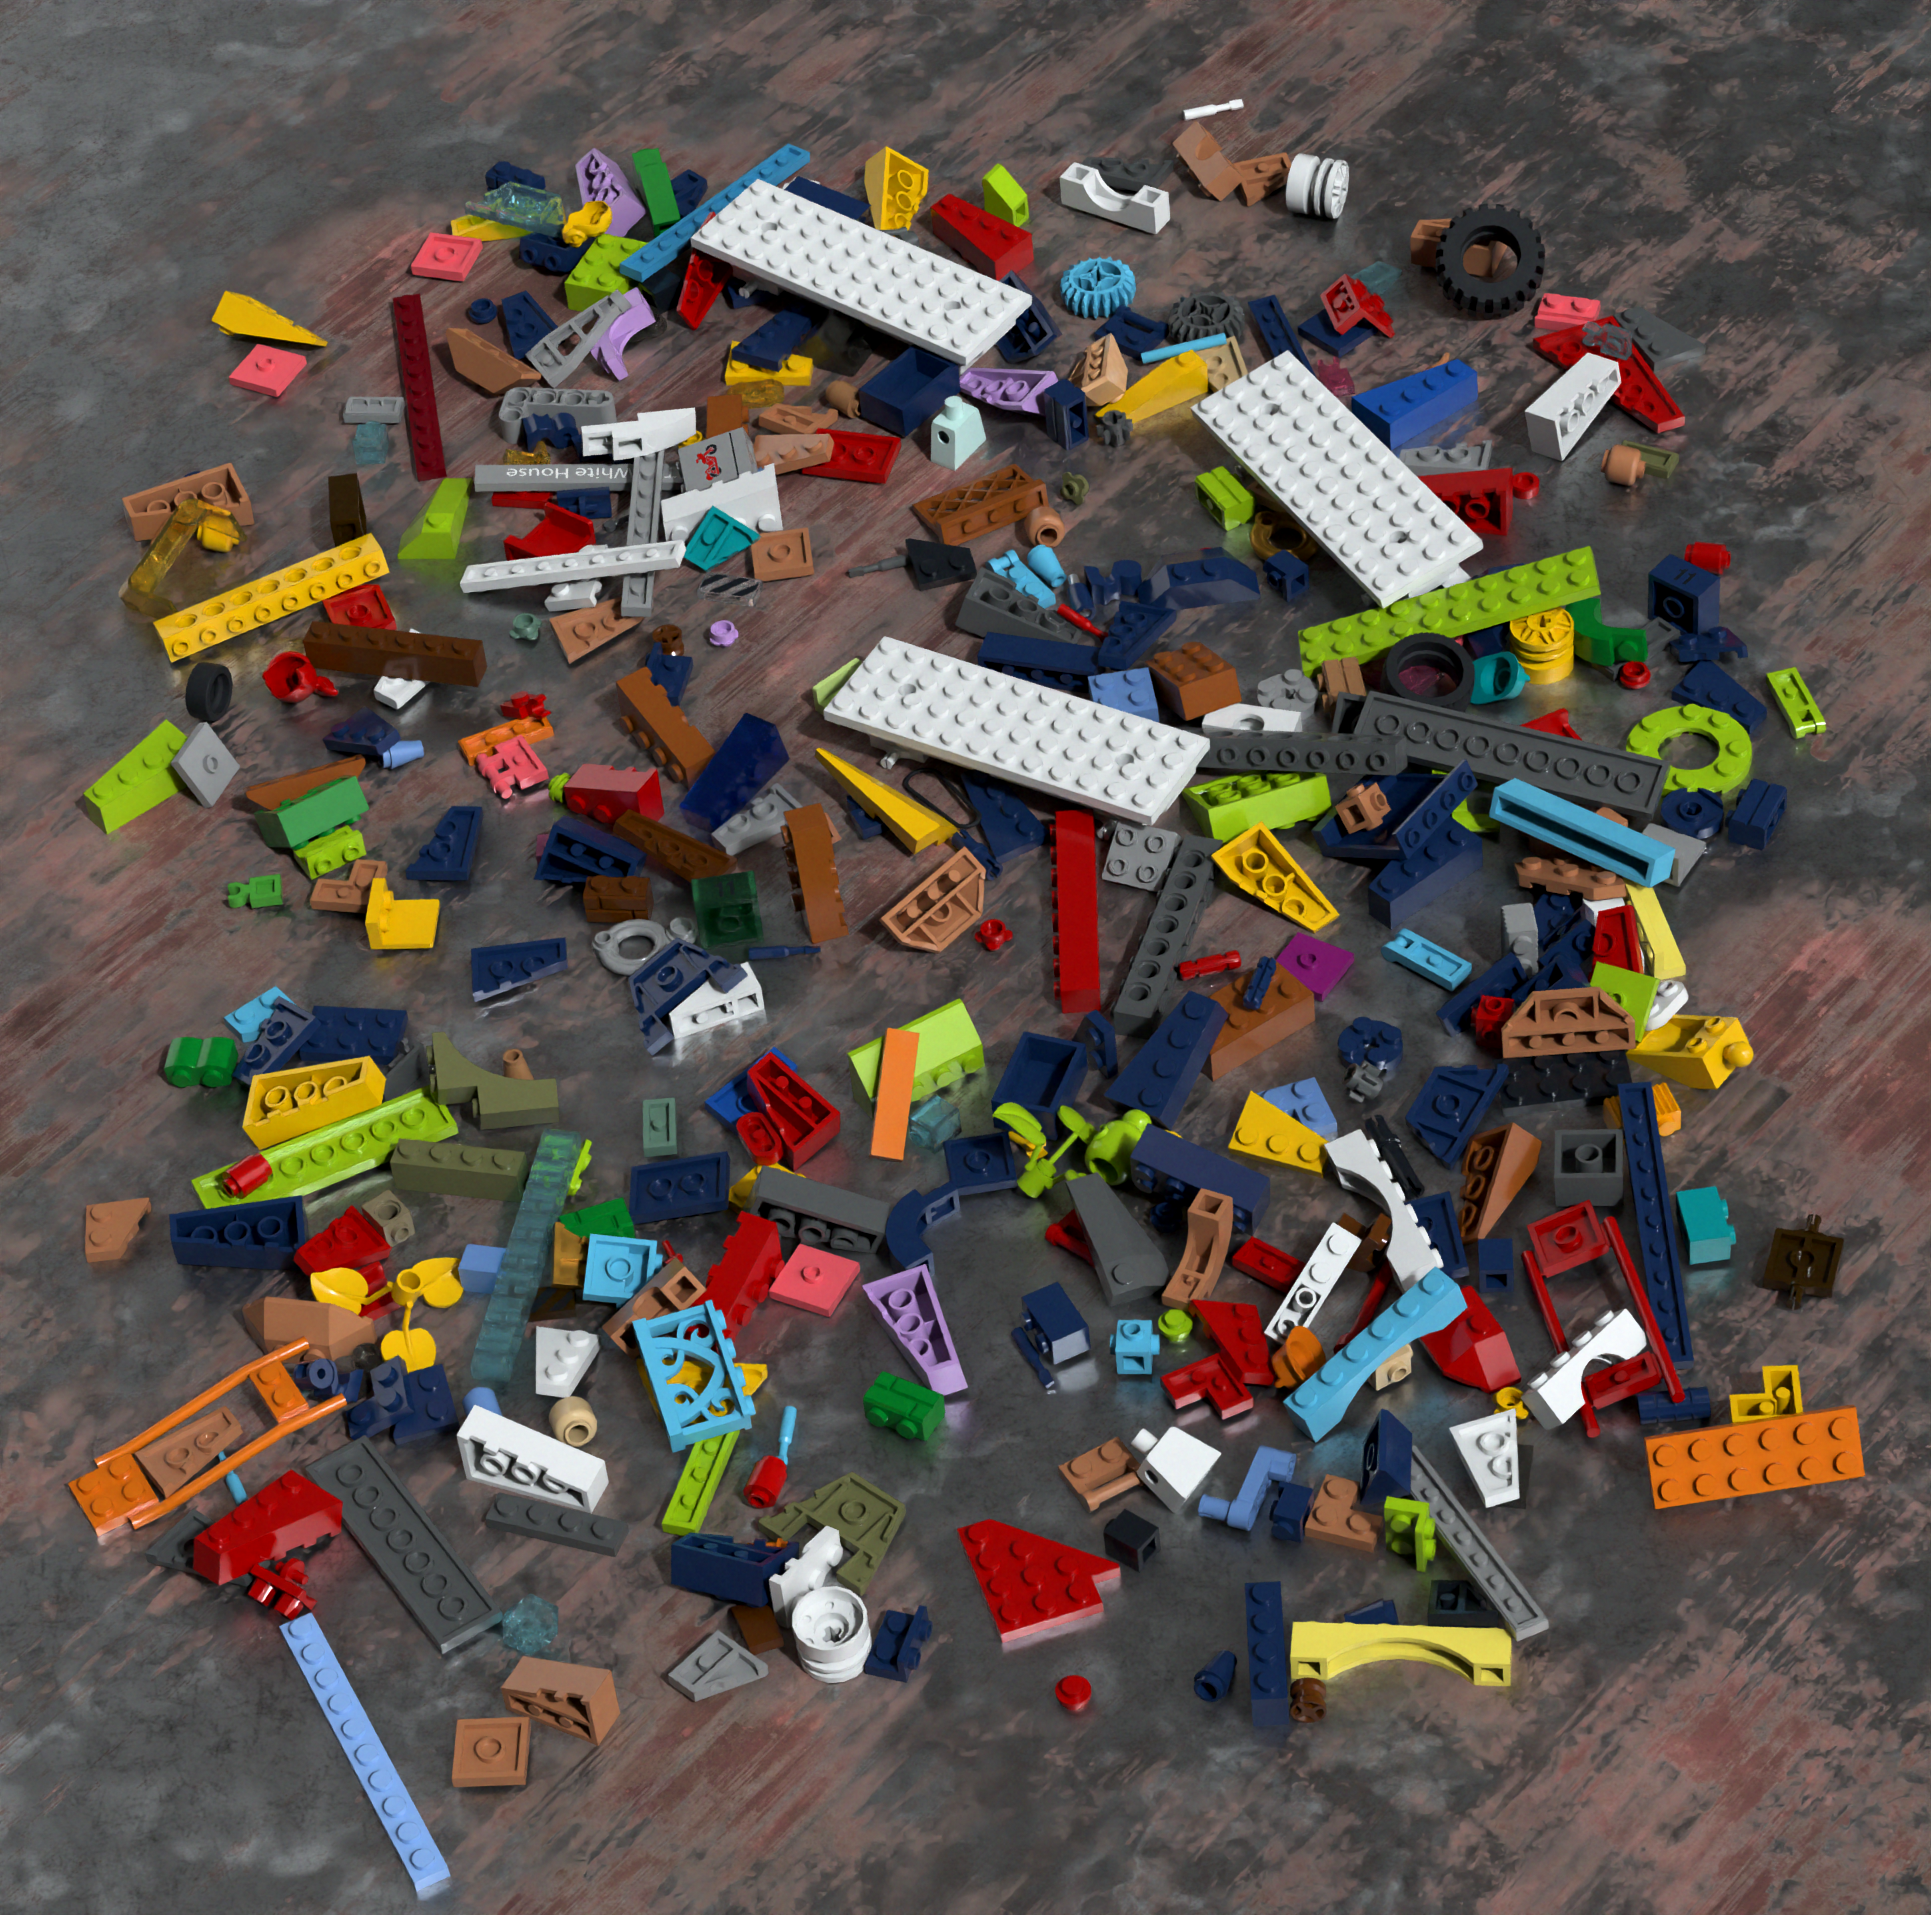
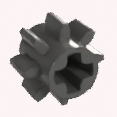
(1114, 428)
(1362, 1081)

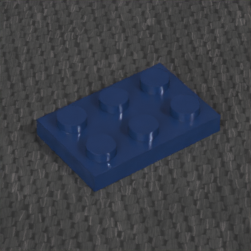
(355, 1034)
(679, 1187)

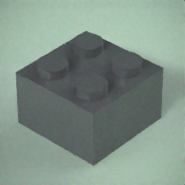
(1589, 1167)

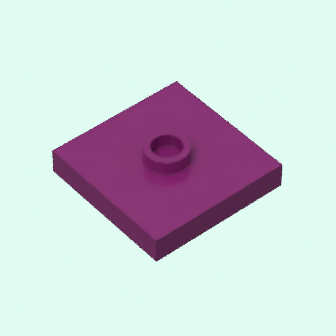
(1315, 963)

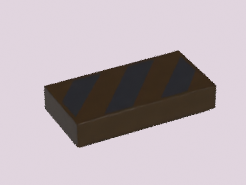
(553, 1304)

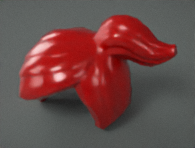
(294, 679)

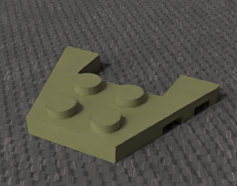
(860, 1512)

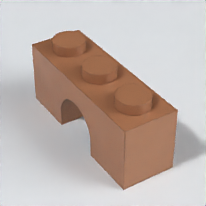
(1207, 164)
(668, 1291)

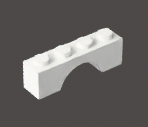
(1087, 191)
(1558, 1393)

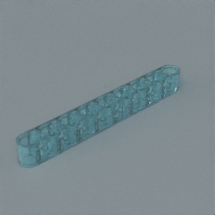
(525, 1256)

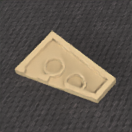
(1223, 364)

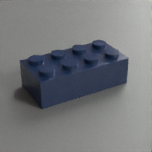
(1181, 1168)

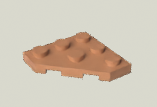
(1569, 873)

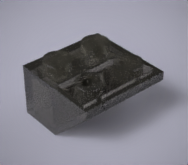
(839, 343)

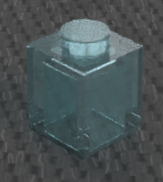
(934, 1123)

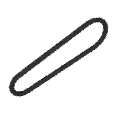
(936, 809)

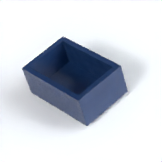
(909, 390)
(1041, 1079)

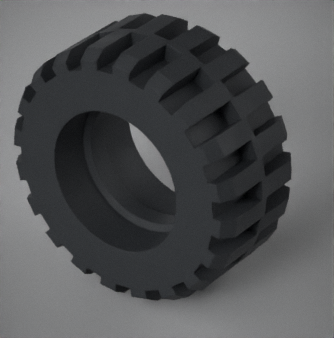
(1494, 226)

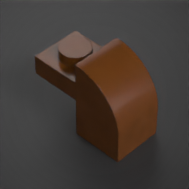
(1373, 1241)

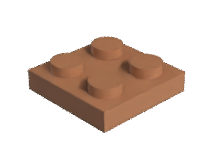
(782, 555)
(491, 1752)

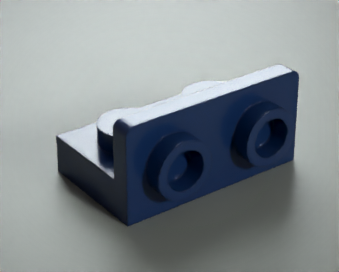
(670, 672)
(1570, 939)
(899, 1644)

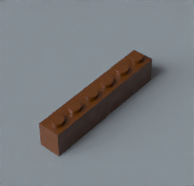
(395, 653)

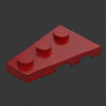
(344, 1244)

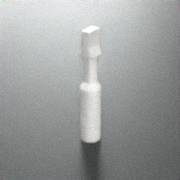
(1210, 110)

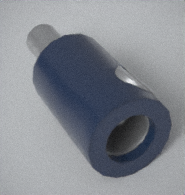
(1080, 598)

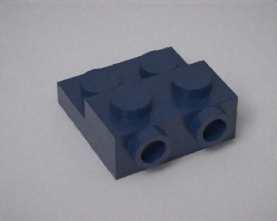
(551, 252)

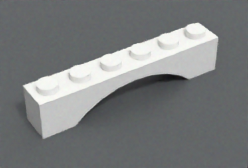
(1359, 1170)

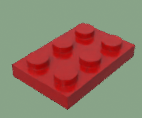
(858, 456)

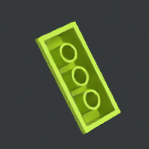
(945, 1053)

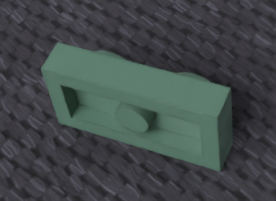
(660, 1127)

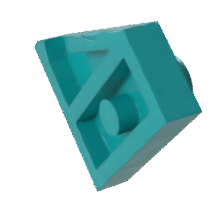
(718, 540)

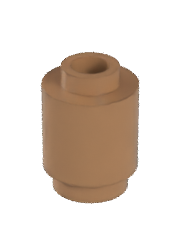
(844, 398)

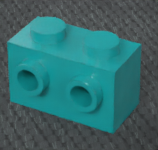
(1704, 1225)

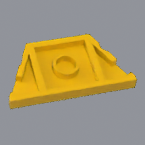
(697, 1376)

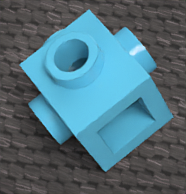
(1134, 1339)

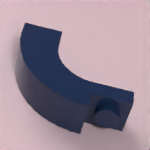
(910, 1221)

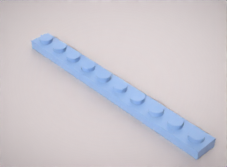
(364, 1752)

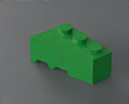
(313, 813)

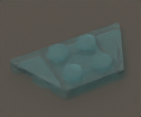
(522, 208)

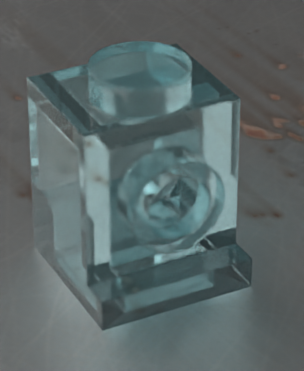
(371, 435)

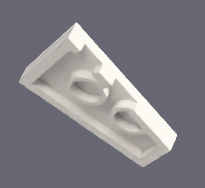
(575, 593)
(563, 1359)
(1490, 1455)

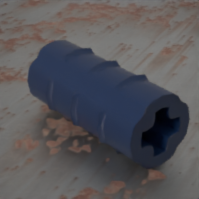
(1659, 1407)

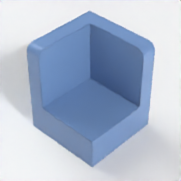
(480, 1268)

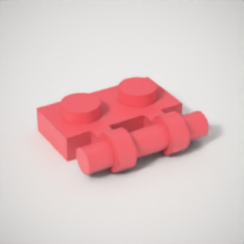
(520, 762)

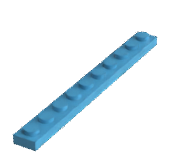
(678, 237)

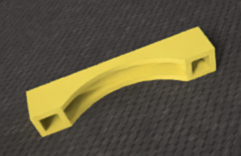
(1328, 1649)

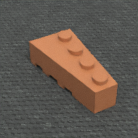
(217, 486)

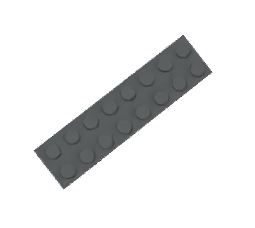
(405, 1545)

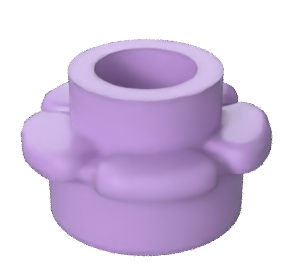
(723, 633)

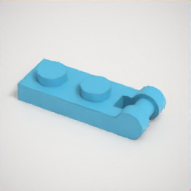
(1025, 579)
(1427, 959)

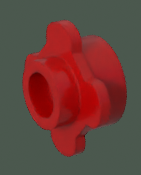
(993, 934)

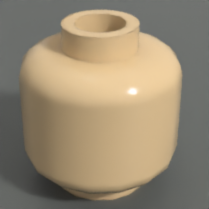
(573, 1421)

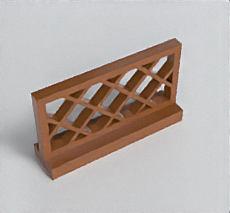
(981, 517)

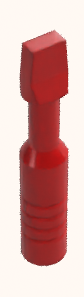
(1080, 621)

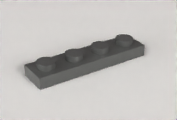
(557, 1524)

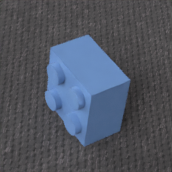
(1125, 691)

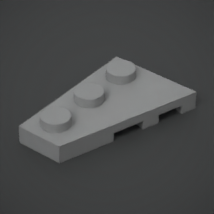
(1434, 460)
(757, 823)

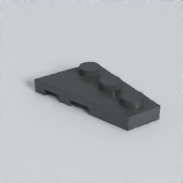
(1657, 340)

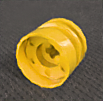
(1544, 645)

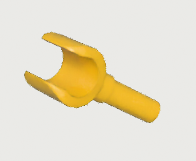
(1027, 1145)

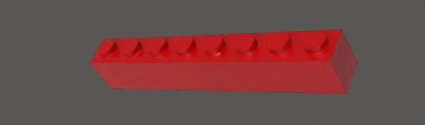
(1077, 911)

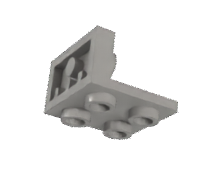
(1686, 853)
(1140, 856)

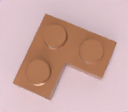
(350, 894)
(1336, 1521)

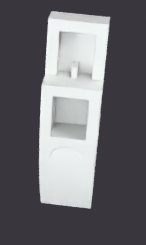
(642, 437)
(1313, 1283)

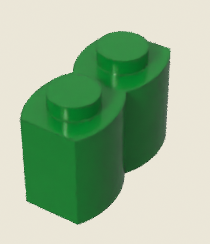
(201, 1061)

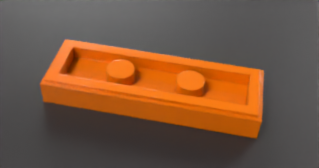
(484, 742)

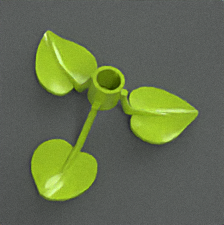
(1041, 1173)

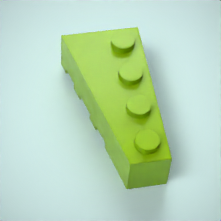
(137, 780)

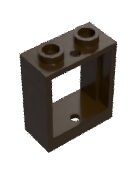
(346, 508)

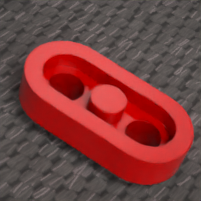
(759, 1138)

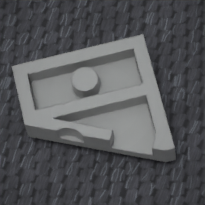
(716, 1667)

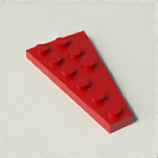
(1639, 389)

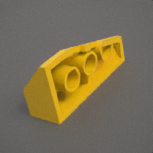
(894, 188)
(250, 317)
(1162, 387)

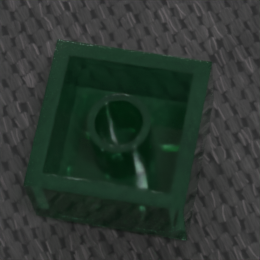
(727, 910)

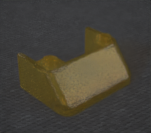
(164, 549)

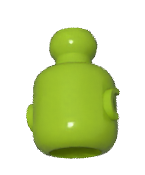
(1113, 1146)

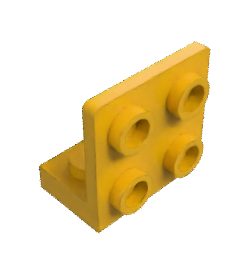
(399, 922)

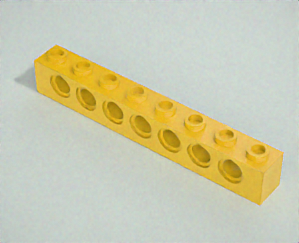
(271, 597)

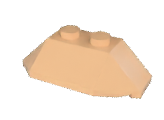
(1101, 372)

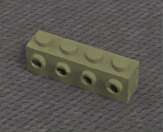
(459, 1170)

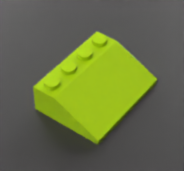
(1244, 799)

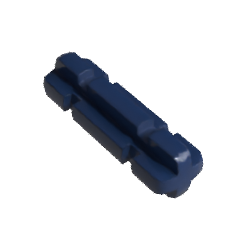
(1259, 983)

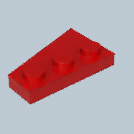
(1617, 940)
(1240, 1337)

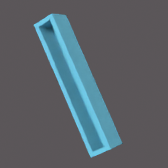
(1582, 832)

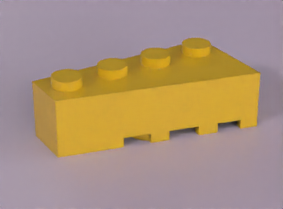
(310, 1097)

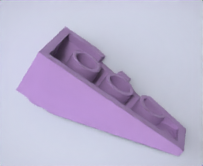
(1009, 388)

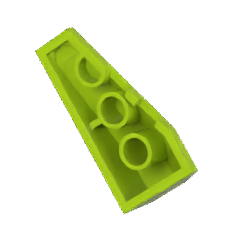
(439, 523)

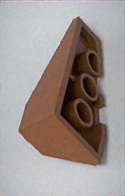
(1495, 1171)

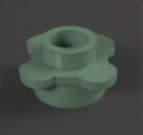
(525, 627)

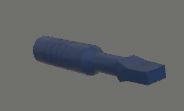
(780, 951)
(1032, 1356)

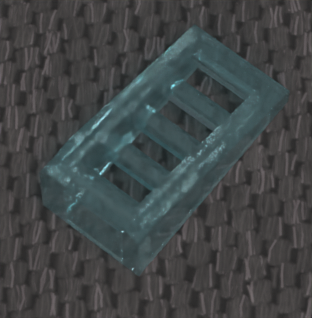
(1378, 277)

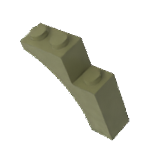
(494, 1098)

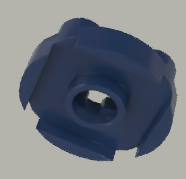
(1699, 826)
(1371, 1033)

